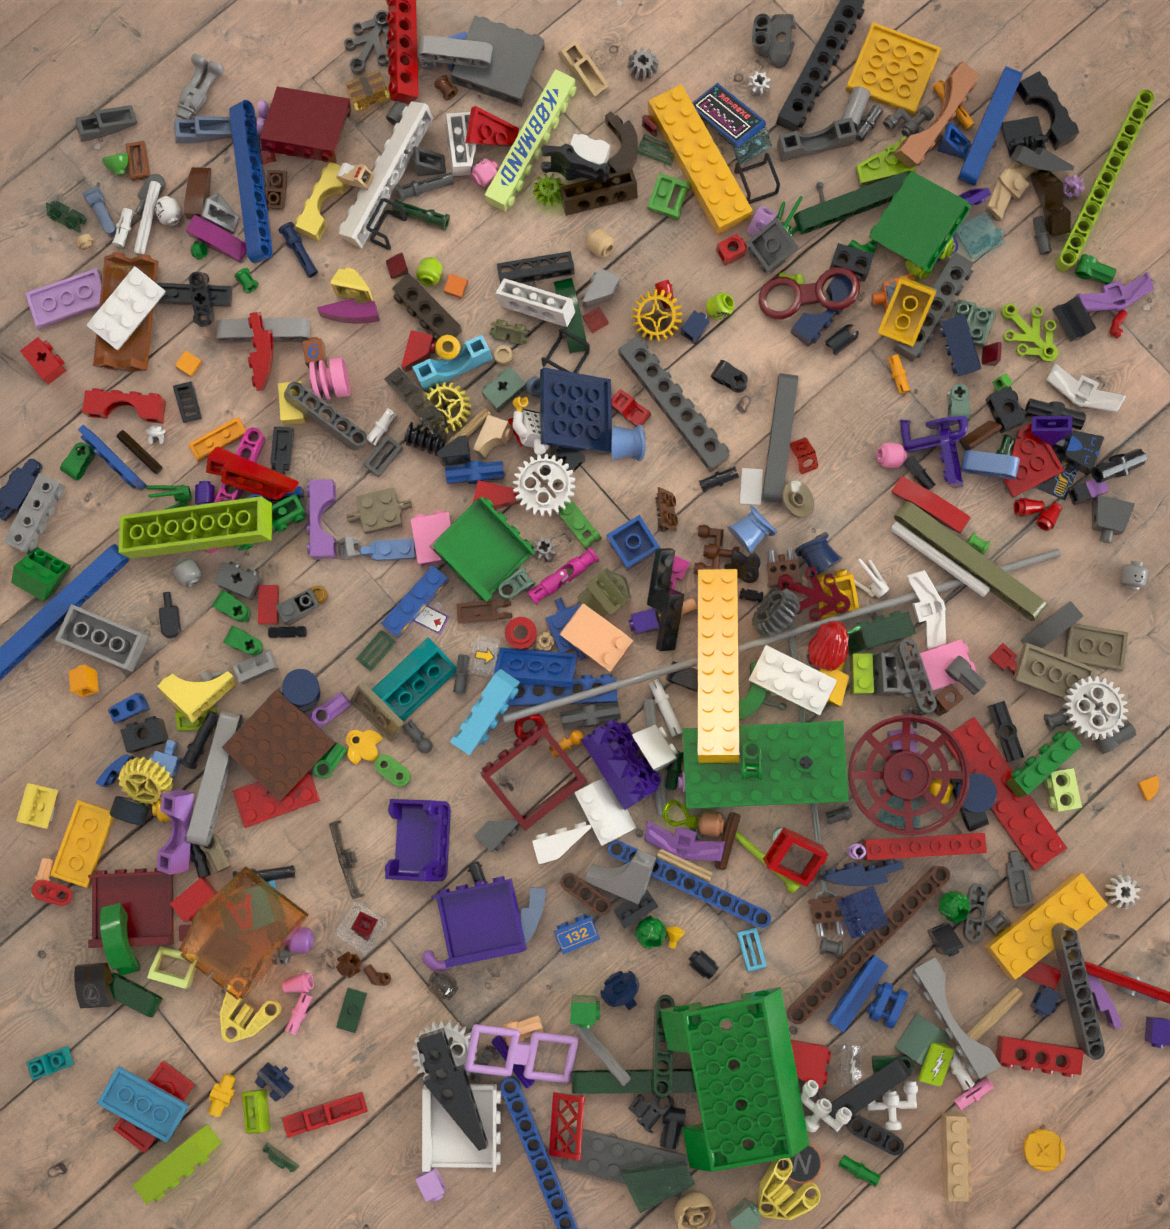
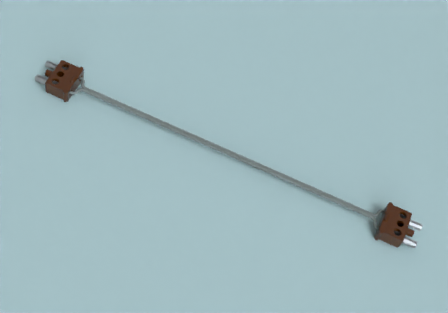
(817, 904)

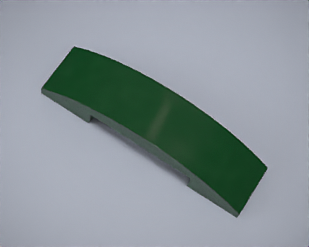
(575, 327)

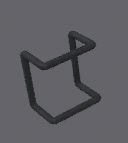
(738, 169)
(375, 232)
(561, 331)

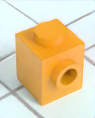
(83, 681)

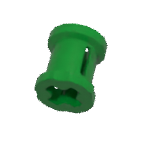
(246, 280)

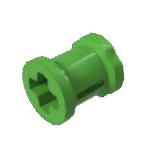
(978, 544)

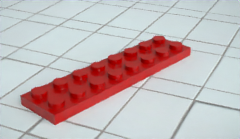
(1018, 816)

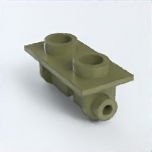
(516, 332)

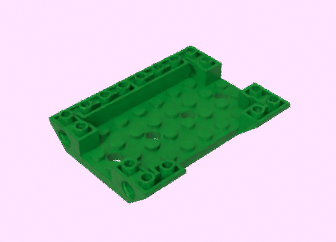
(763, 1079)

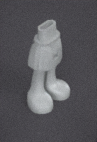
(192, 98)

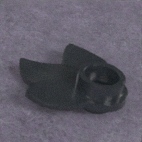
(745, 565)

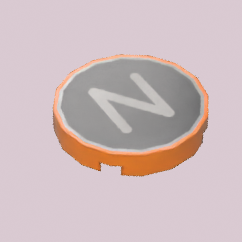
(805, 1165)

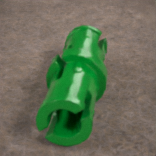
(859, 1170)

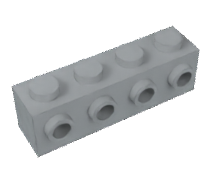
(34, 514)

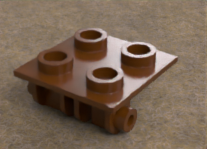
(666, 501)

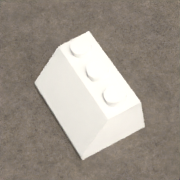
(604, 811)

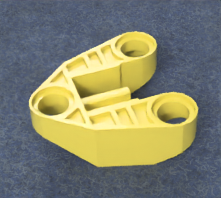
(258, 1022)
(784, 1201)

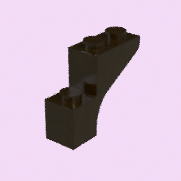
(1050, 193)

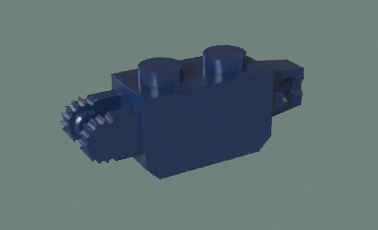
(17, 488)

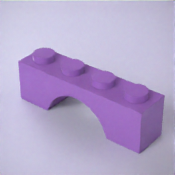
(321, 494)
(175, 854)

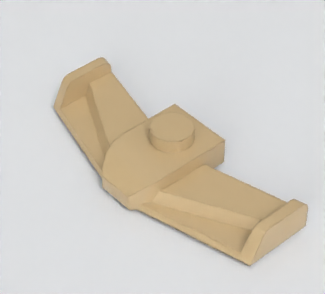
(1010, 183)

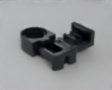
(650, 1114)

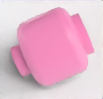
(484, 172)
(891, 455)

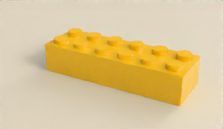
(1030, 935)

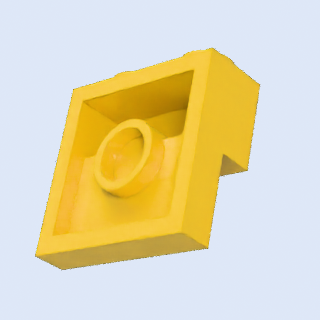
(846, 586)

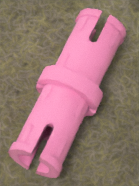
(298, 1013)
(973, 1094)

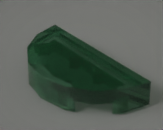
(279, 1158)

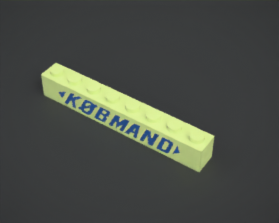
(530, 141)

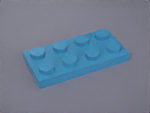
(143, 1104)

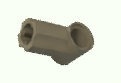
(216, 855)

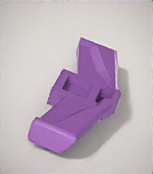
(1117, 297)
(684, 843)

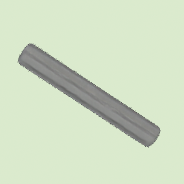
(603, 1054)

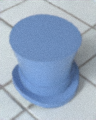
(628, 443)
(751, 530)

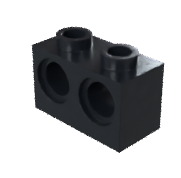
(852, 257)

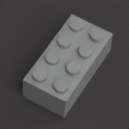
(101, 638)

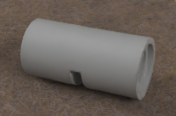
(856, 105)

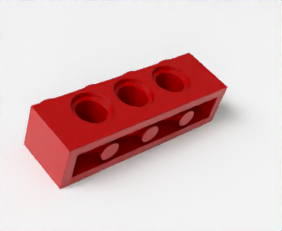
(1071, 1056)

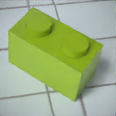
(861, 674)

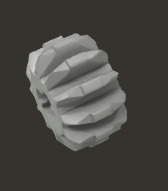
(649, 61)

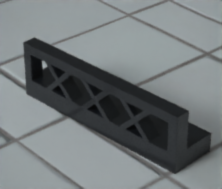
(537, 272)

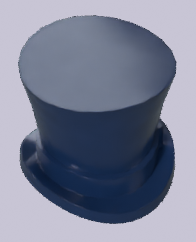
(818, 553)
(301, 689)

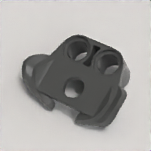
(777, 52)

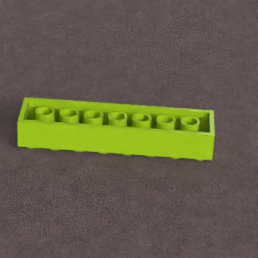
(195, 528)

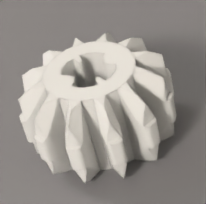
(1129, 892)

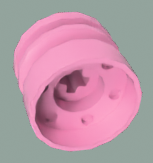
(330, 378)

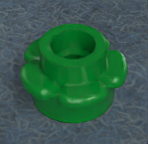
(198, 250)

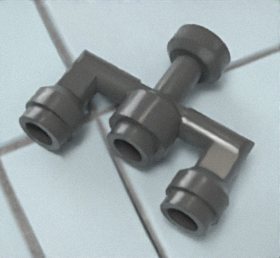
(911, 126)

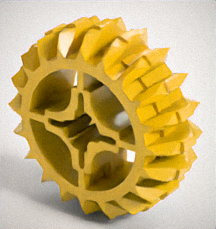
(640, 315)

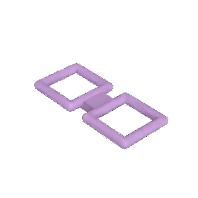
(521, 1053)

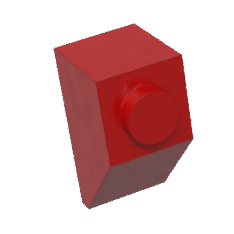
(418, 349)

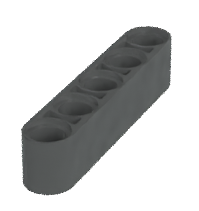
(322, 407)

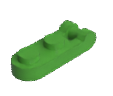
(578, 524)

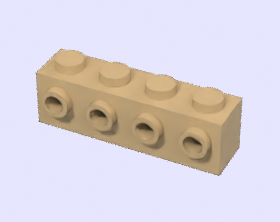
(955, 1156)

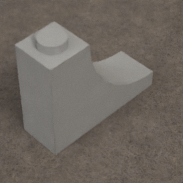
(624, 881)

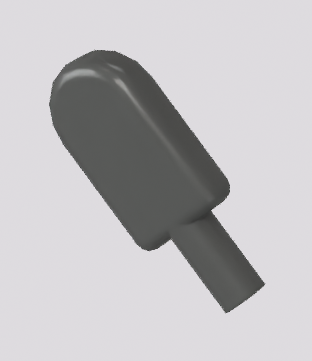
(144, 191)

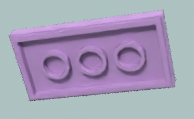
(65, 298)

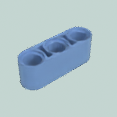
(990, 464)

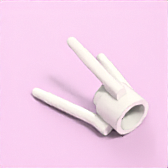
(879, 585)

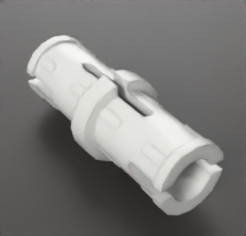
(123, 227)
(381, 426)
(959, 1070)

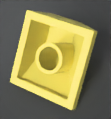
(350, 285)

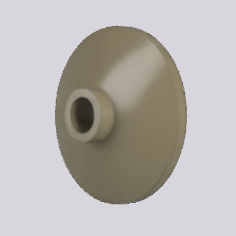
(797, 499)

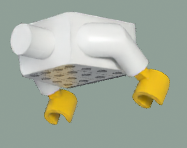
(527, 426)

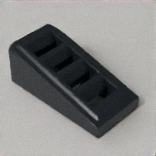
(188, 385)

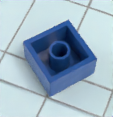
(632, 542)

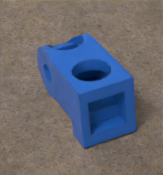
(128, 708)

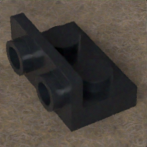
(631, 912)

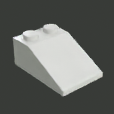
(655, 747)

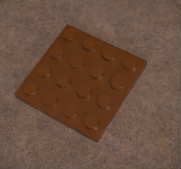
(278, 745)

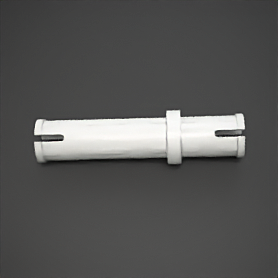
(665, 707)

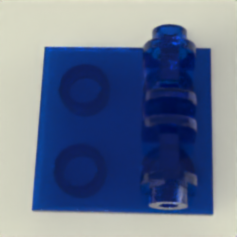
(862, 912)

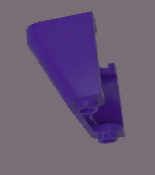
(420, 840)

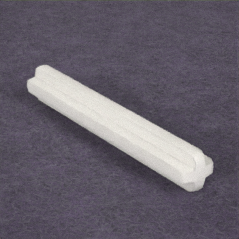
(147, 217)

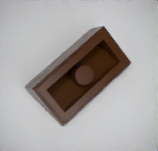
(979, 435)

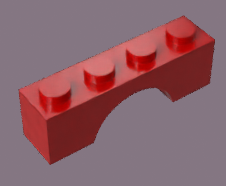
(100, 404)

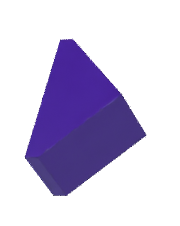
(1051, 428)

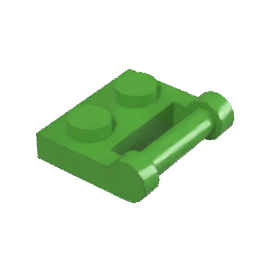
(662, 194)

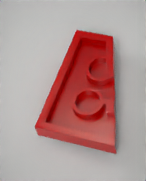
(489, 129)

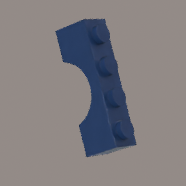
(809, 326)

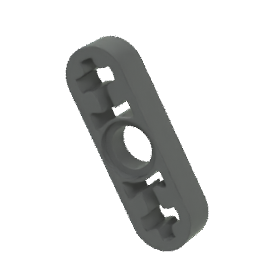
(981, 898)

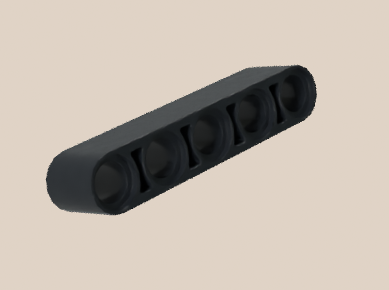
(872, 1087)

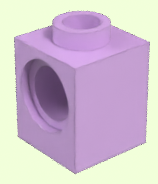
(431, 1185)

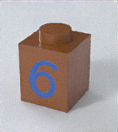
(314, 350)

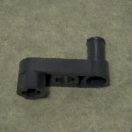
(206, 308)

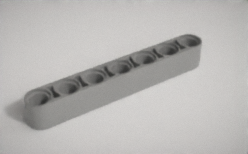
(213, 781)

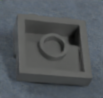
(772, 246)

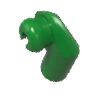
(869, 247)

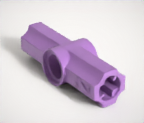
(332, 708)

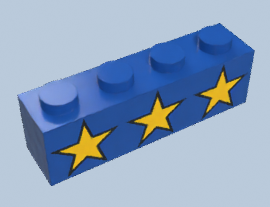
(415, 601)

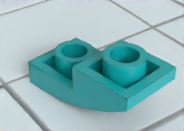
(50, 1063)

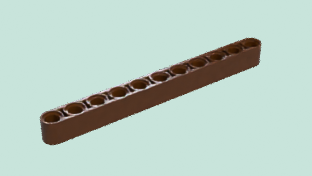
(858, 947)

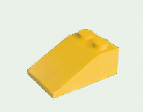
(907, 311)

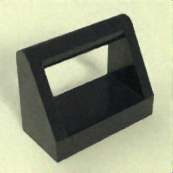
(455, 452)

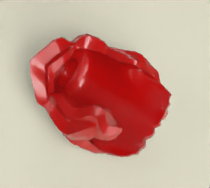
(829, 646)

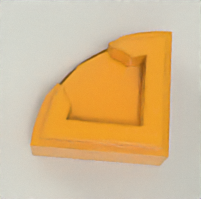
(1149, 787)

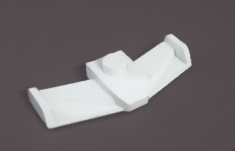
(1084, 392)
(929, 609)

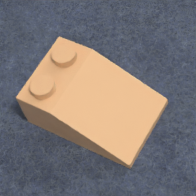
(596, 637)

